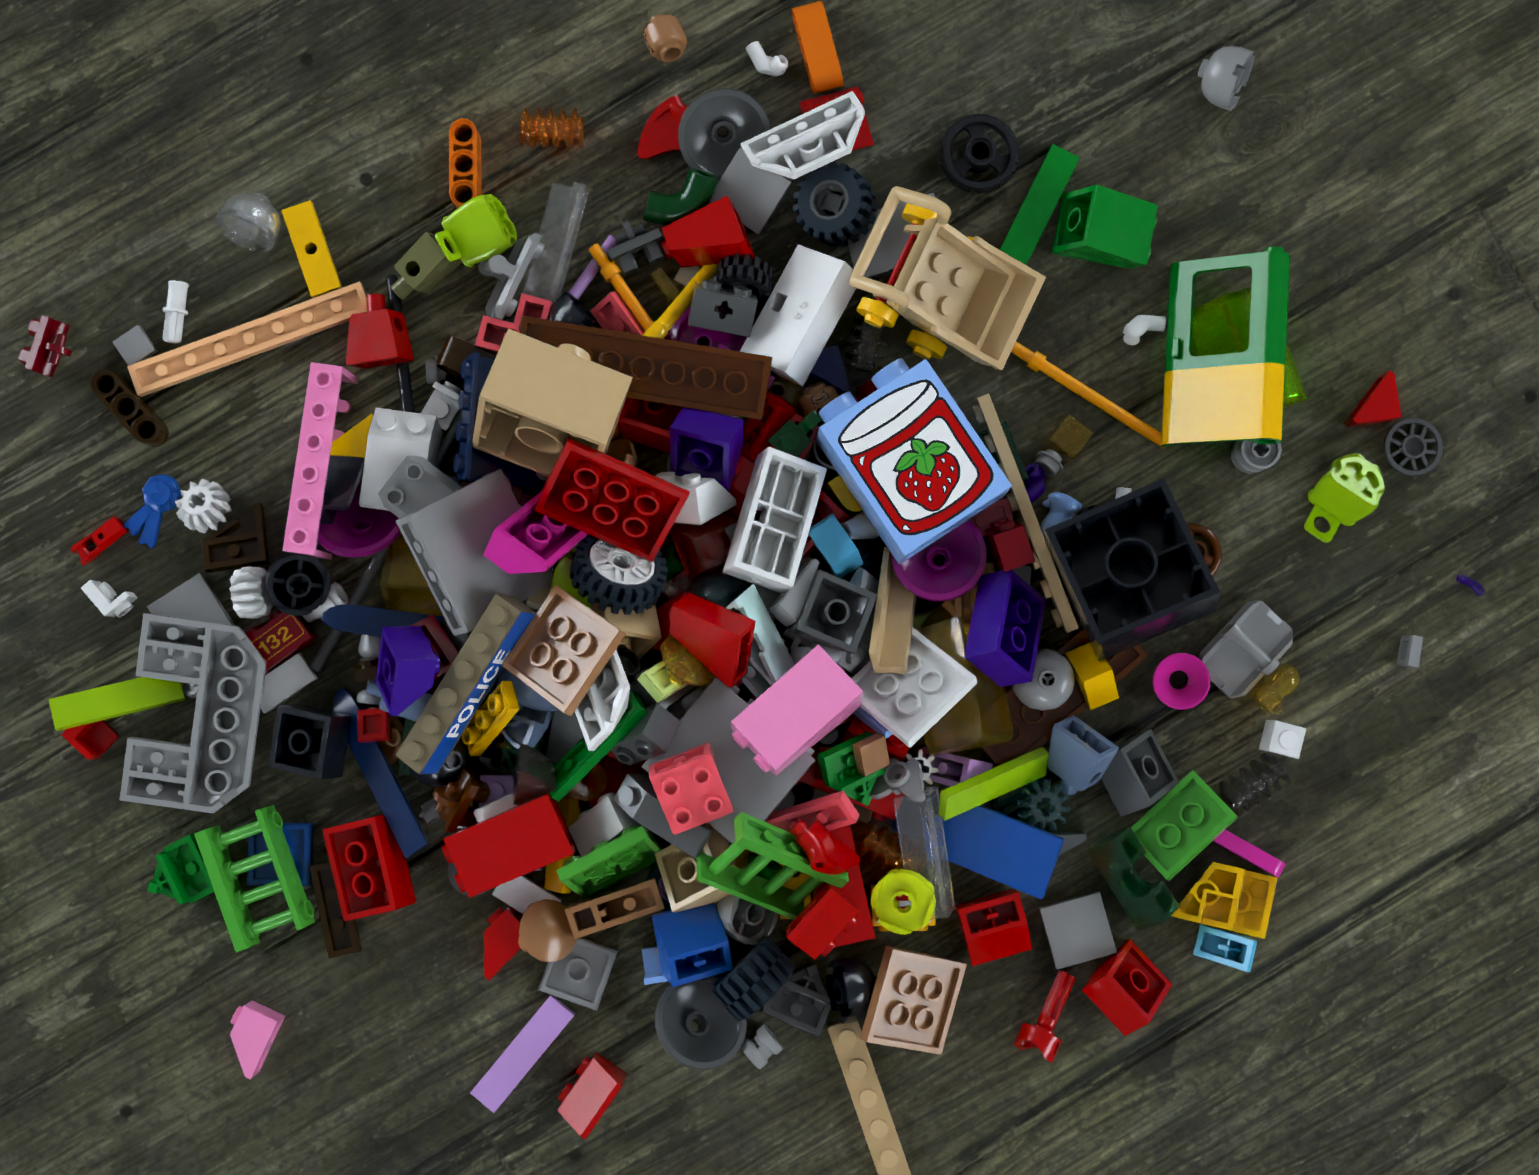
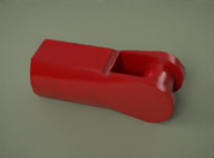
(102, 537)

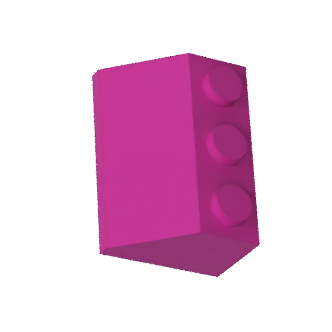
(530, 541)

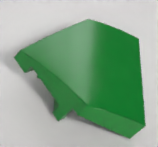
(841, 774)
(181, 872)

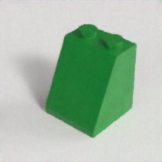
(1105, 227)

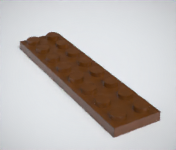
(669, 369)

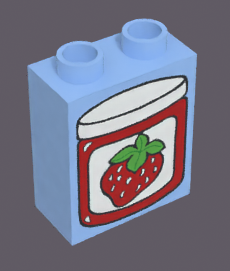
(910, 458)

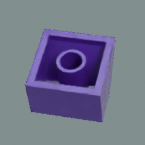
(706, 445)
(405, 666)

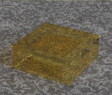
(665, 285)
(1071, 436)

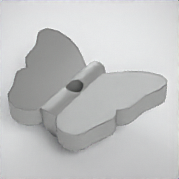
(900, 778)

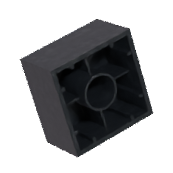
(1132, 569)

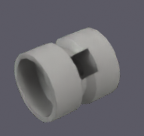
(1254, 457)

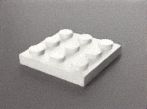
(921, 697)

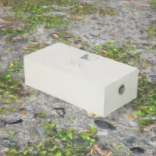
(801, 313)
(787, 495)

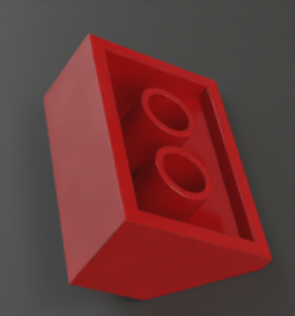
(368, 868)

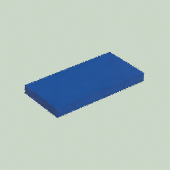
(1003, 849)

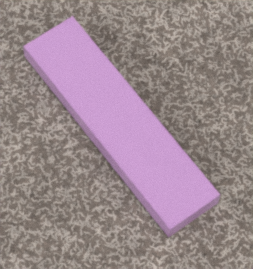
(522, 1053)

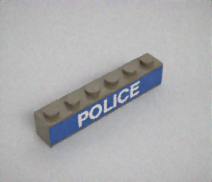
(465, 685)

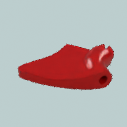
(661, 129)
(824, 850)

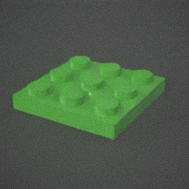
(610, 862)

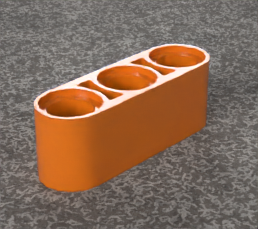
(817, 47)
(460, 152)

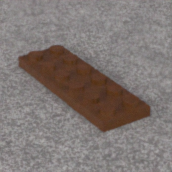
(1034, 727)

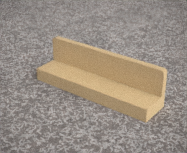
(891, 622)

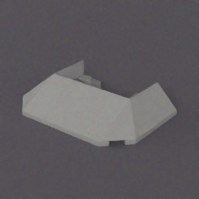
(225, 716)

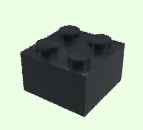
(309, 741)

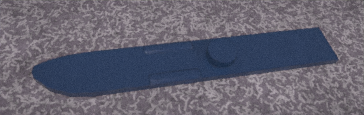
(369, 620)
(382, 781)

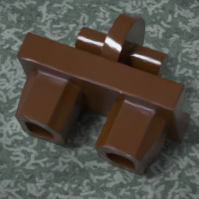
(456, 799)

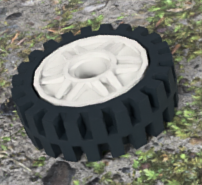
(616, 576)

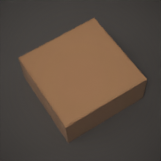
(871, 754)

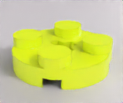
(917, 890)

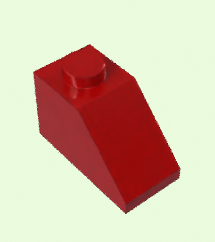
(500, 940)

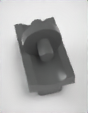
(624, 253)

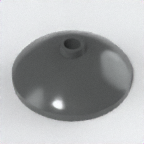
(699, 124)
(718, 1031)

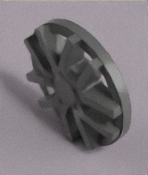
(1413, 447)

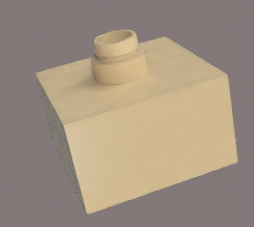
(542, 398)

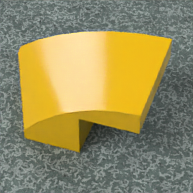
(1230, 900)

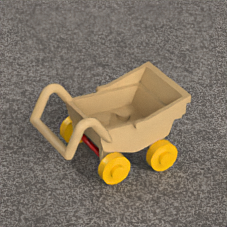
(947, 285)

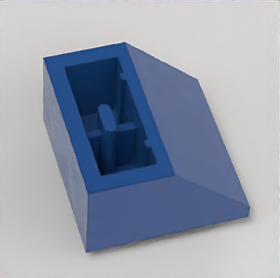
(691, 944)

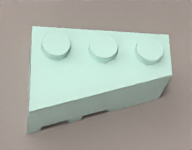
(768, 654)

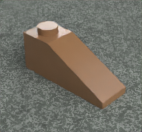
(613, 908)

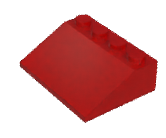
(611, 500)

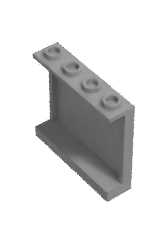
(450, 547)
(745, 783)

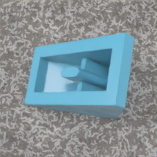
(835, 546)
(1225, 947)

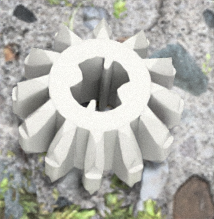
(203, 506)
(249, 593)

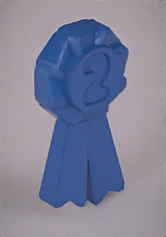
(159, 497)

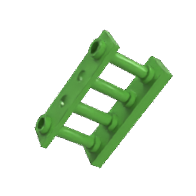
(770, 844)
(227, 888)

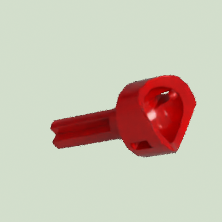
(1041, 1035)

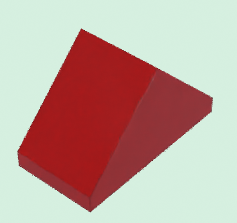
(1378, 404)

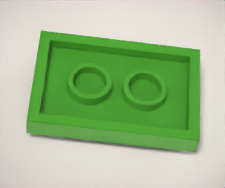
(1182, 825)

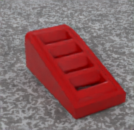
(778, 413)

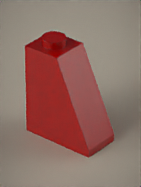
(707, 235)
(714, 636)

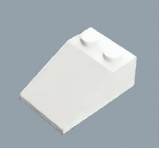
(389, 441)

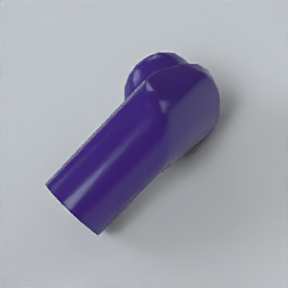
(1036, 481)

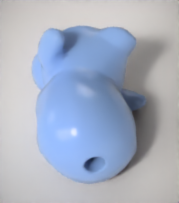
(1061, 509)

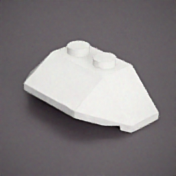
(808, 139)
(604, 703)

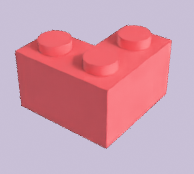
(494, 330)

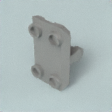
(509, 274)
(415, 486)
(1246, 649)

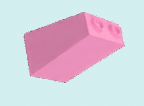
(796, 711)

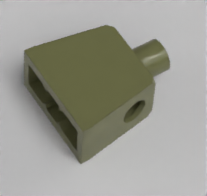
(423, 267)

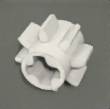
(924, 762)

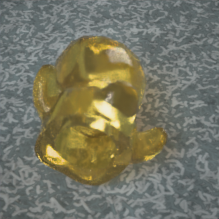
(1275, 687)

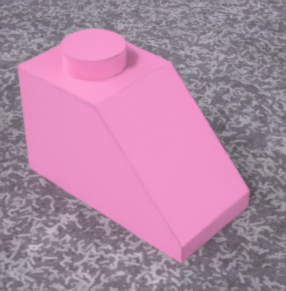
(254, 1034)

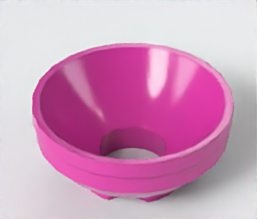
(1197, 681)

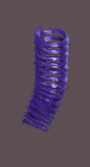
(1473, 585)

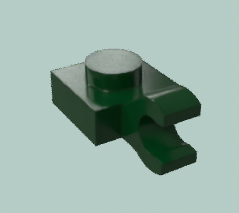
(792, 437)

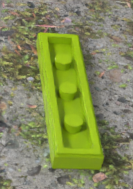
(113, 701)
(993, 783)

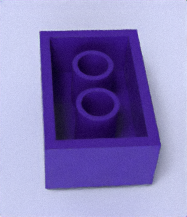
(1005, 628)

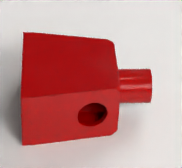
(377, 336)

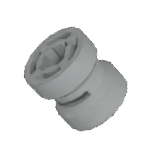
(762, 1046)

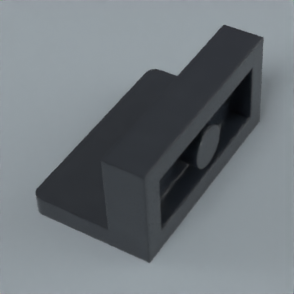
(341, 484)

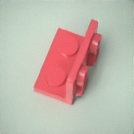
(690, 788)

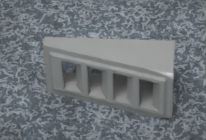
(790, 603)

